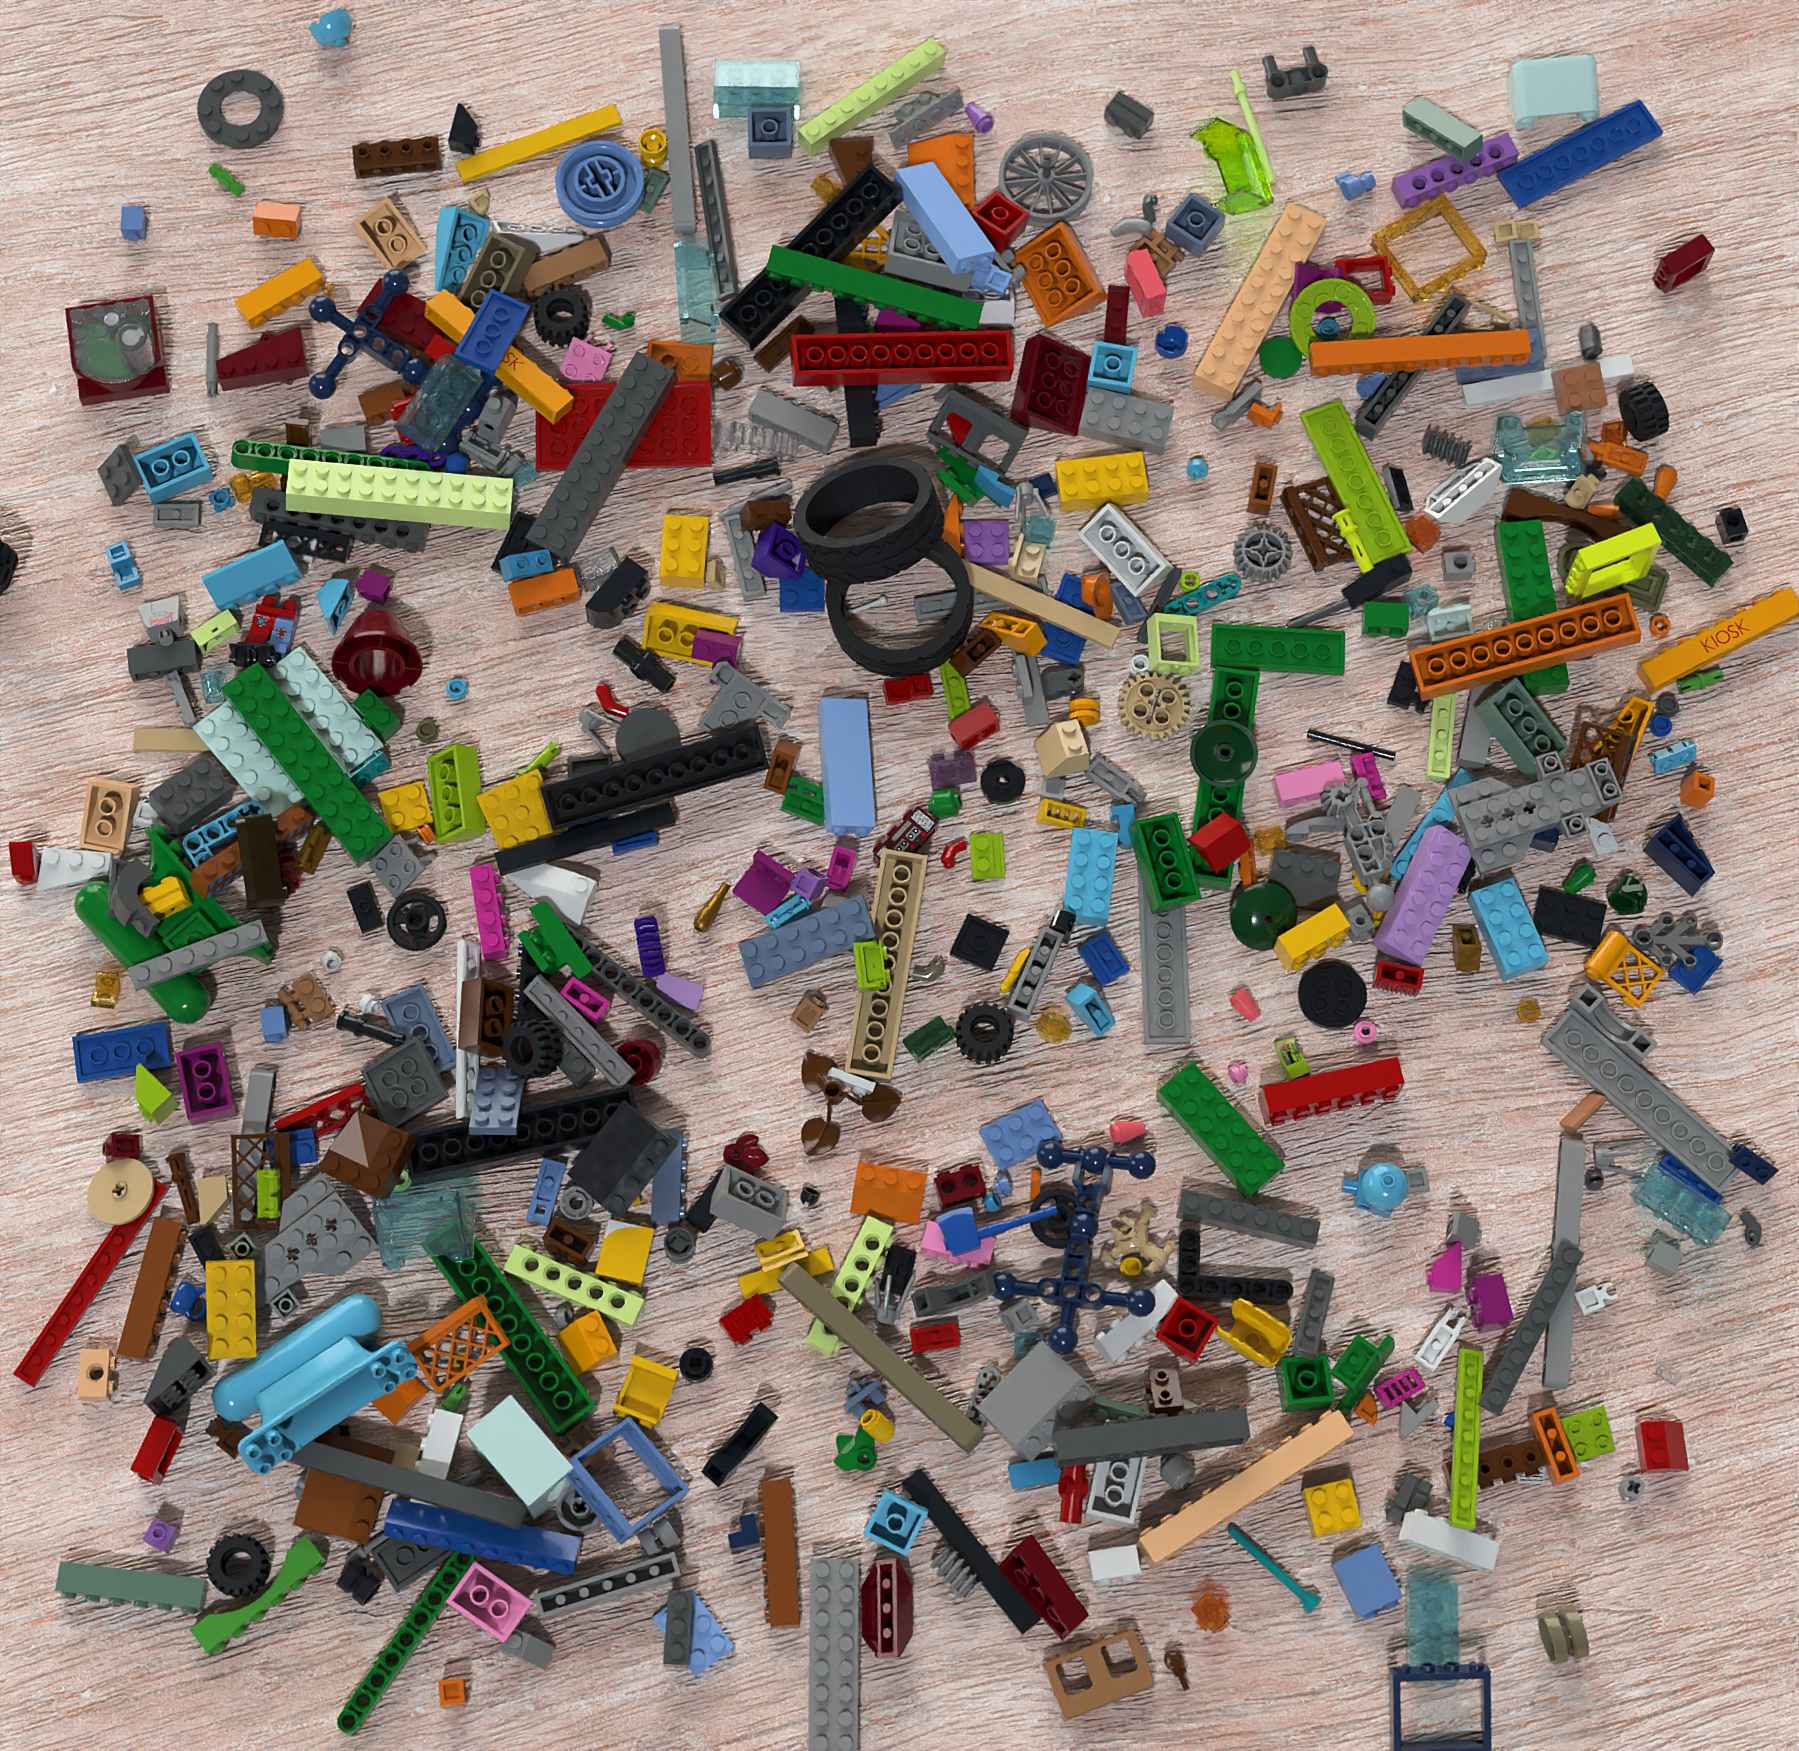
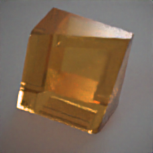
(1615, 432)

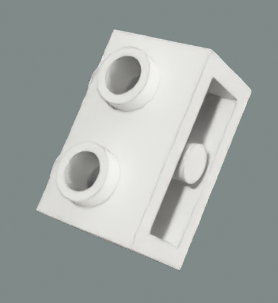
(1114, 1564)

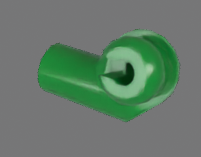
(619, 324)

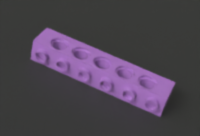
(1408, 196)

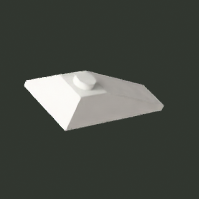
(563, 890)

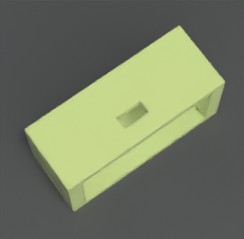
(222, 624)

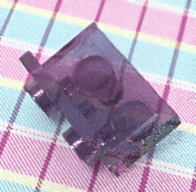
(951, 769)

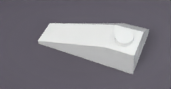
(536, 237)

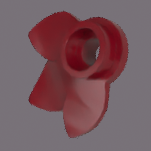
(748, 1154)

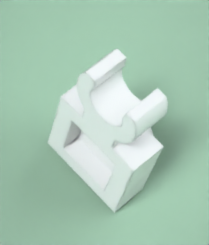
(1592, 1300)

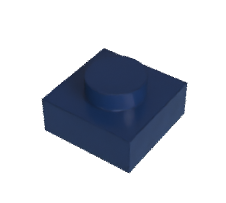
(1046, 486)

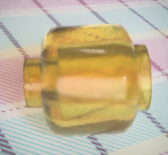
(1053, 1027)

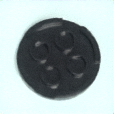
(1332, 995)

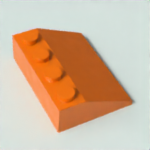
(954, 160)
(1059, 276)

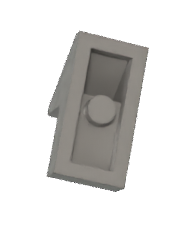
(1410, 1421)

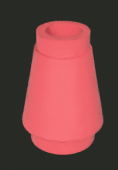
(1245, 1005)
(1126, 1131)

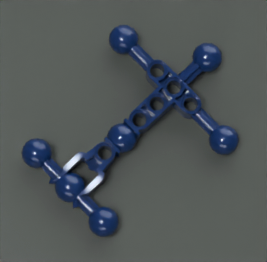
(413, 369)
(1082, 1229)

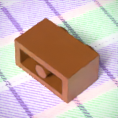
(1262, 489)

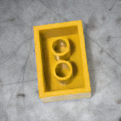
(684, 551)
(1312, 938)

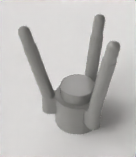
(1024, 496)
(593, 720)
(1605, 1156)
(885, 1313)

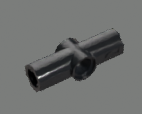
(644, 666)

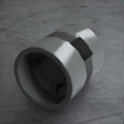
(679, 1245)

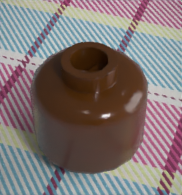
(726, 375)

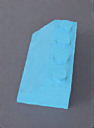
(253, 576)

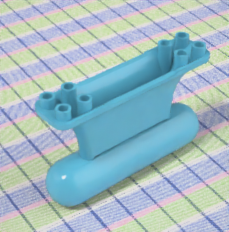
(311, 1381)

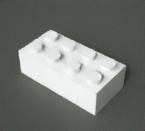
(1116, 1491)

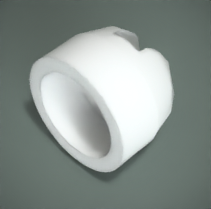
(334, 964)

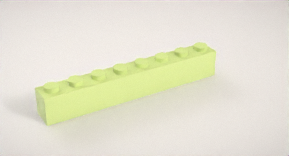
(871, 97)

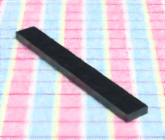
(585, 839)
(972, 1551)

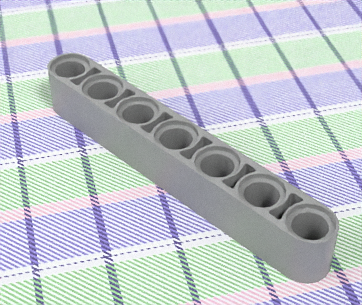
(255, 1121)

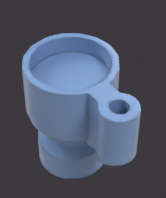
(1353, 186)

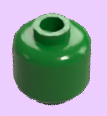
(945, 803)

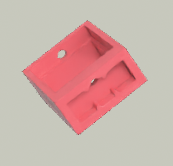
(1145, 283)

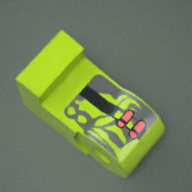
(1292, 1060)

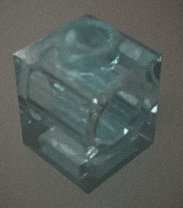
(1416, 608)
(211, 686)
(1021, 1339)

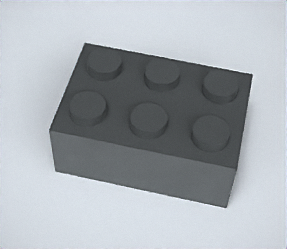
(191, 796)

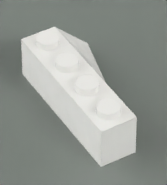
(1131, 1330)

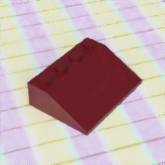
(1050, 386)

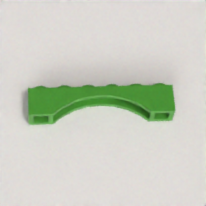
(218, 1629)

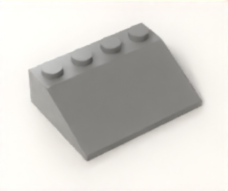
(915, 257)
(1035, 1401)

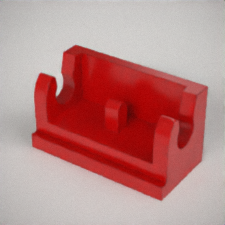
(974, 726)

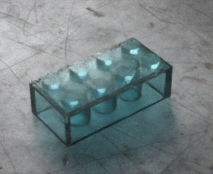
(438, 403)
(1680, 1206)
(1432, 1625)

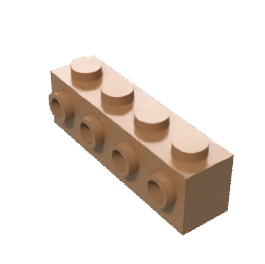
(565, 268)

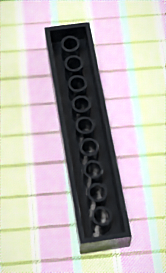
(828, 236)
(653, 778)
(541, 1133)

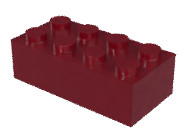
(403, 320)

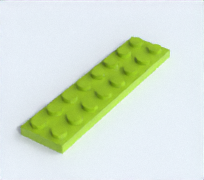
(1356, 481)

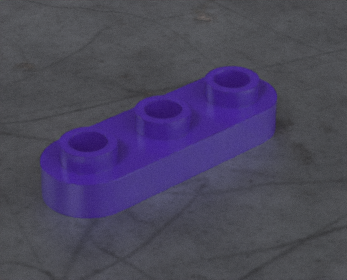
(408, 452)

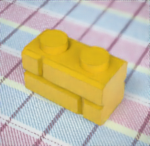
(165, 898)

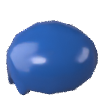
(1172, 342)

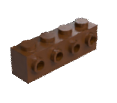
(396, 157)
(1504, 1464)

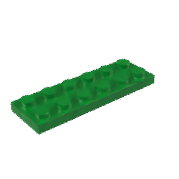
(1278, 649)

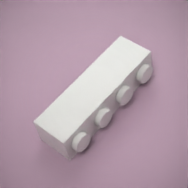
(439, 1445)
(1449, 1542)

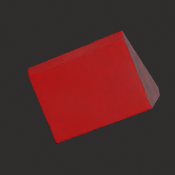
(1220, 842)

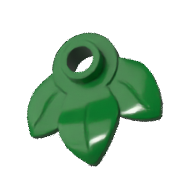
(853, 1449)

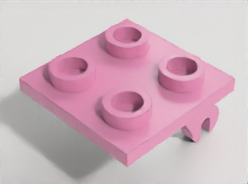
(585, 362)

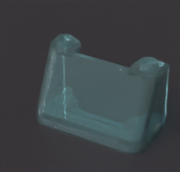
(1541, 451)
(424, 1227)

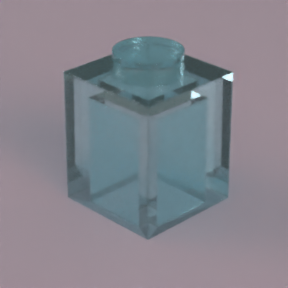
(1039, 530)

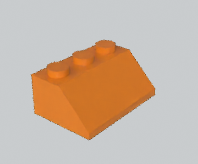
(888, 1193)

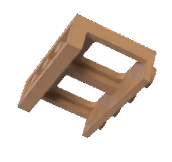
(1104, 1687)

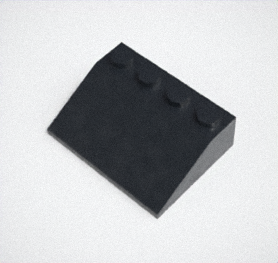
(622, 1159)

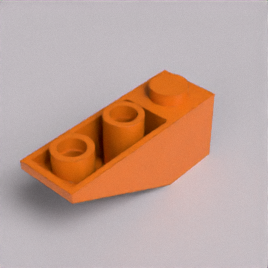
(953, 528)

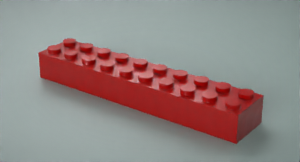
(901, 358)

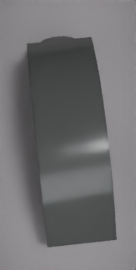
(126, 902)
(955, 1296)

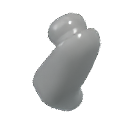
(1131, 225)

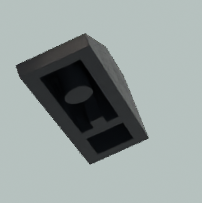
(1378, 581)

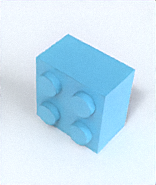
(1112, 367)
(895, 1521)

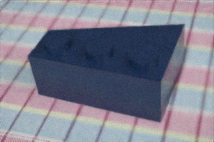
(1680, 857)

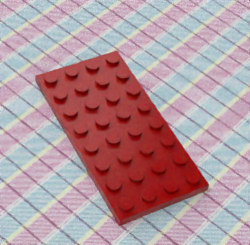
(675, 439)

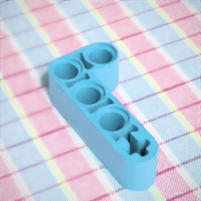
(219, 826)

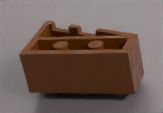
(850, 158)

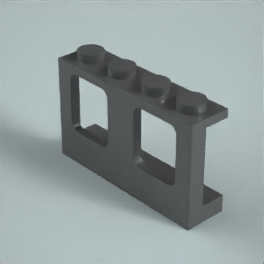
(983, 423)

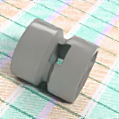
(662, 1530)

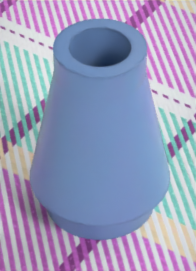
(1371, 385)

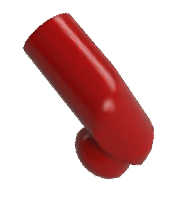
(950, 851)

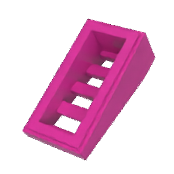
(1383, 1397)

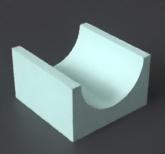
(521, 1456)

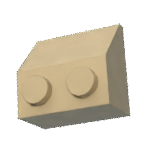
(1062, 750)

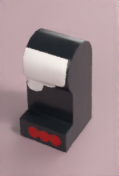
(1063, 923)

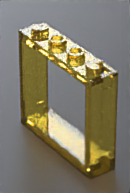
(1413, 220)

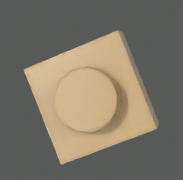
(715, 575)

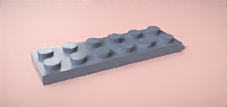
(807, 941)

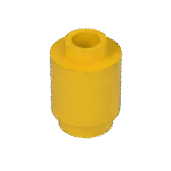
(877, 1425)

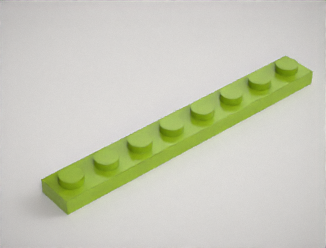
(1466, 1439)

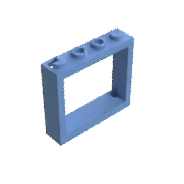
(600, 1502)

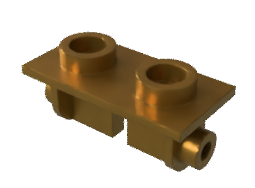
(312, 850)

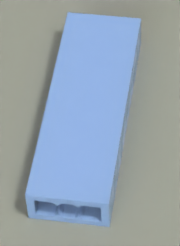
(944, 218)
(846, 766)

